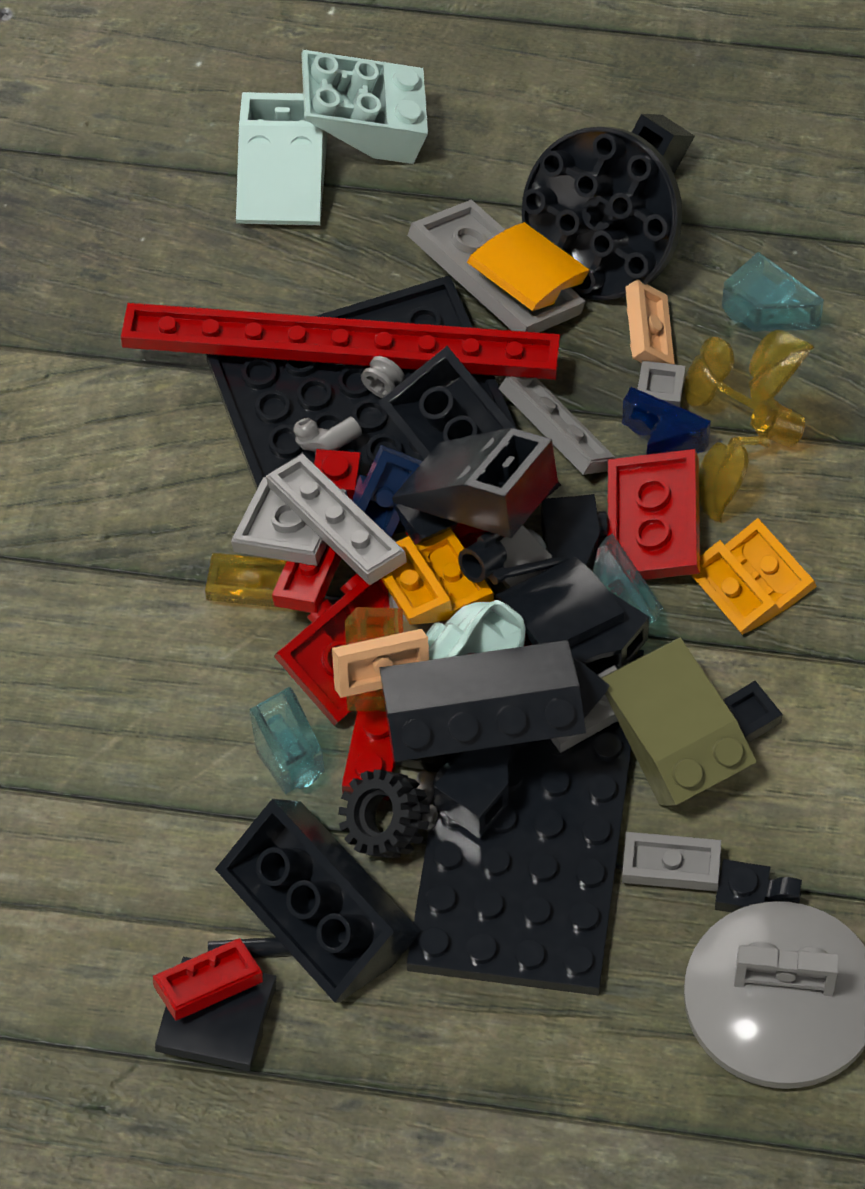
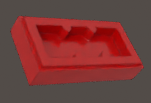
(207, 979)

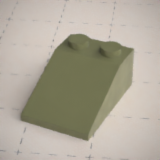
(676, 723)

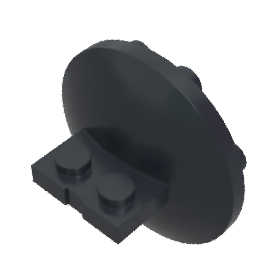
(607, 206)

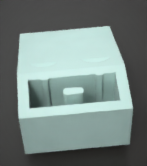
(366, 104)
(279, 161)

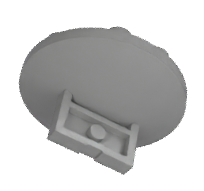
(778, 994)

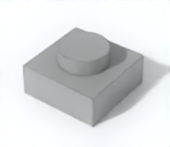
(662, 381)

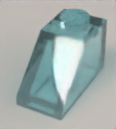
(770, 298)
(286, 741)

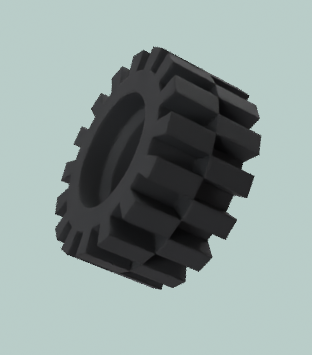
(362, 812)

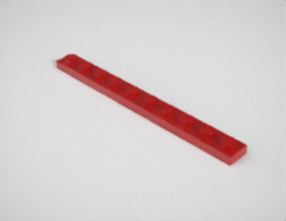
(337, 340)

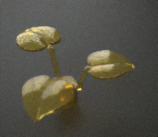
(771, 368)

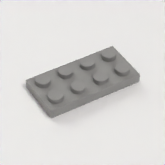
(456, 234)

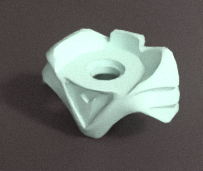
(476, 630)

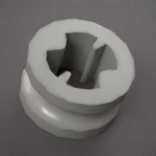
(382, 376)

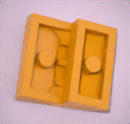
(528, 266)
(752, 577)
(431, 581)

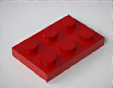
(656, 512)

